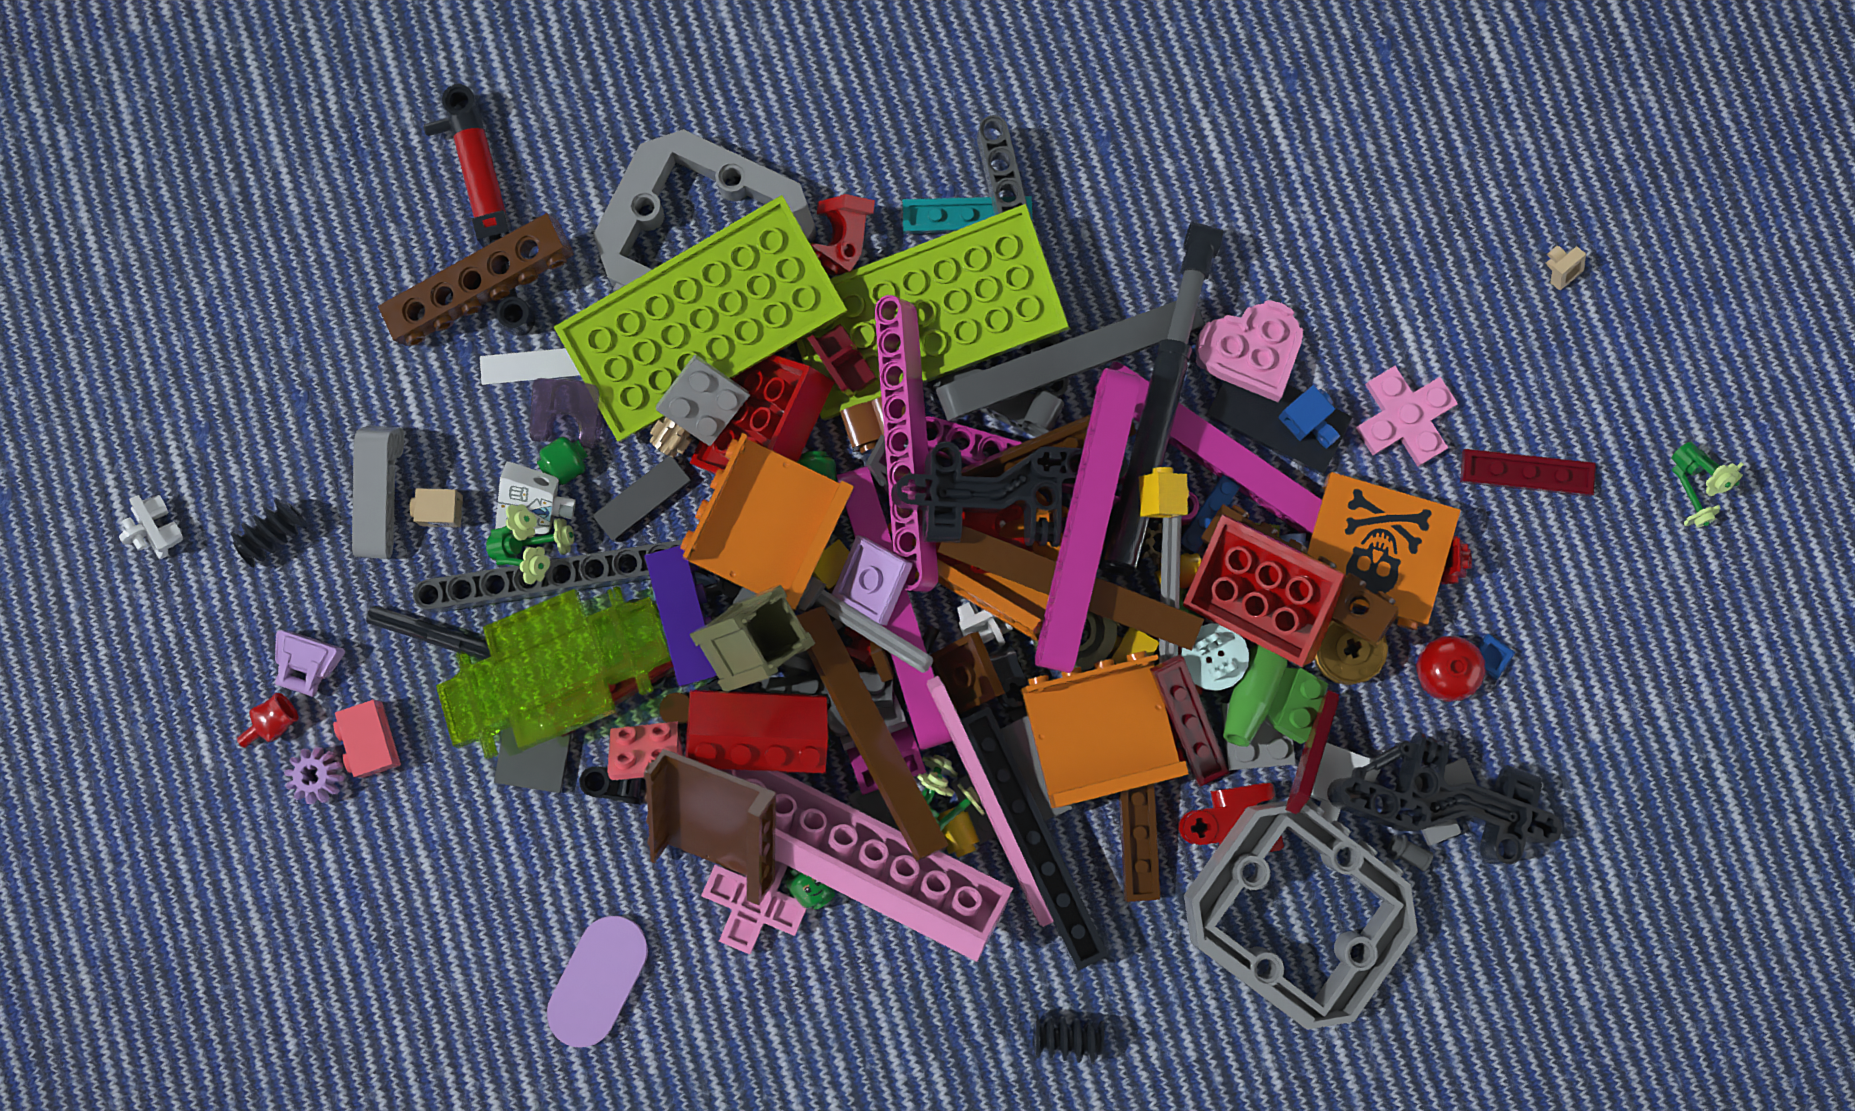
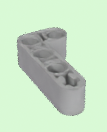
(375, 490)

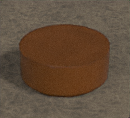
(675, 708)

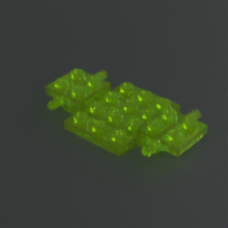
(552, 670)

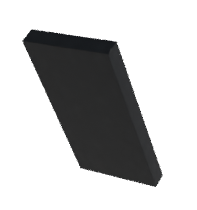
(1259, 421)

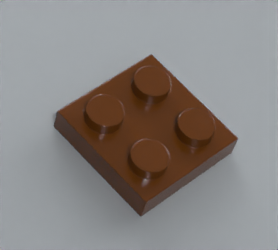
(967, 673)

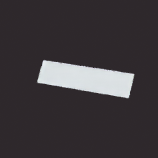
(526, 366)

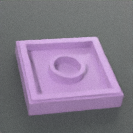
(872, 579)

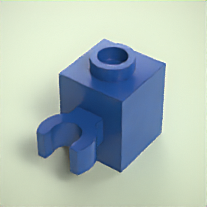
(1309, 415)

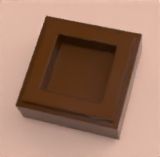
(882, 661)

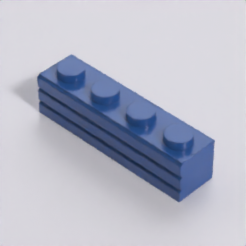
(1220, 494)

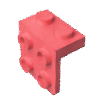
(636, 746)

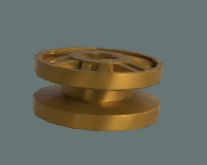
(1345, 669)

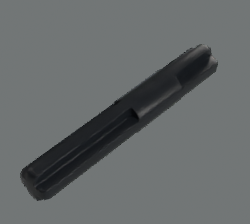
(428, 632)

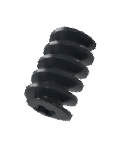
(267, 531)
(1067, 1038)

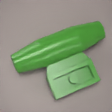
(1271, 690)

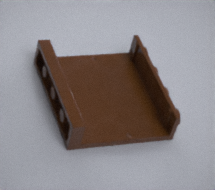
(712, 818)

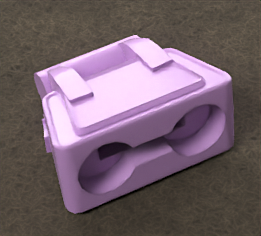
(307, 656)

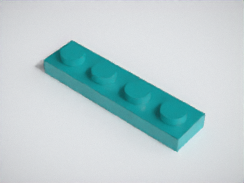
(948, 214)

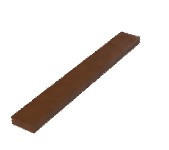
(1106, 598)
(872, 736)

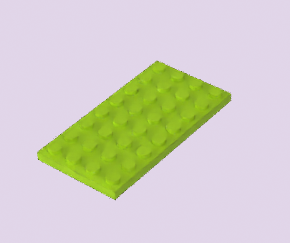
(972, 295)
(721, 299)

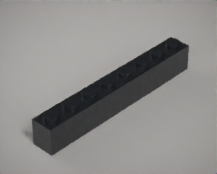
(1034, 840)

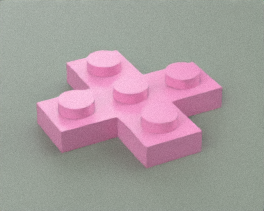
(1406, 416)
(746, 917)

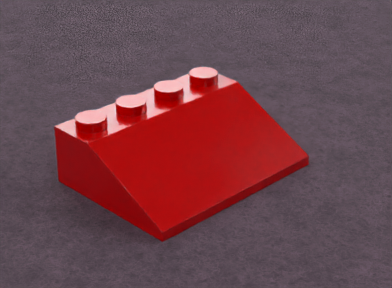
(776, 415)
(1265, 591)

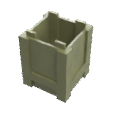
(752, 639)

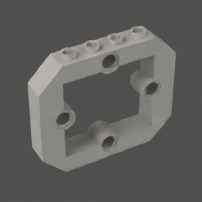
(646, 178)
(1380, 941)

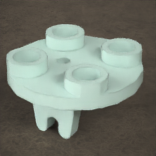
(1222, 671)

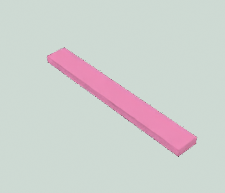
(989, 801)

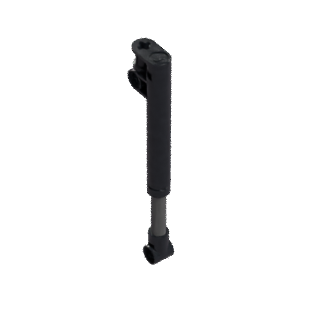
(1125, 526)

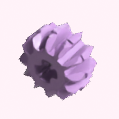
(325, 772)

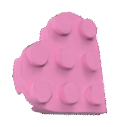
(1252, 349)

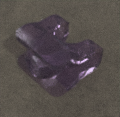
(565, 396)

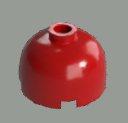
(1450, 668)

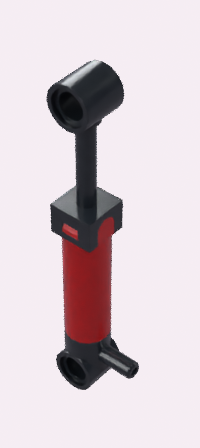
(482, 188)

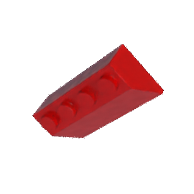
(757, 731)

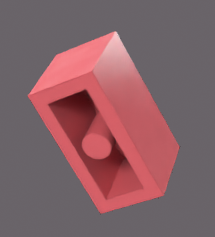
(366, 739)

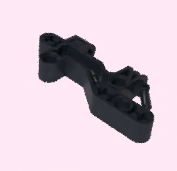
(951, 494)
(1502, 812)

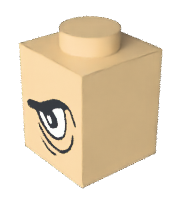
(437, 507)

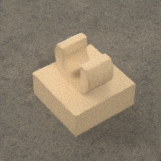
(1565, 266)

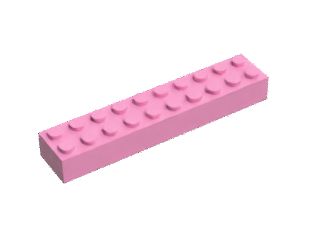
(878, 869)

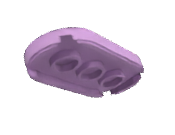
(597, 981)

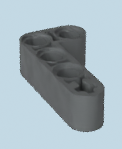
(1027, 412)

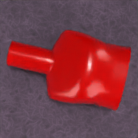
(269, 720)

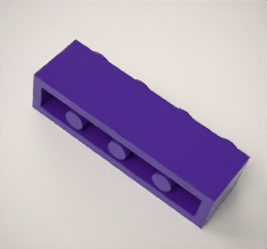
(681, 612)

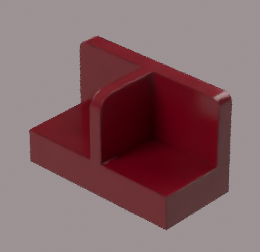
(843, 360)

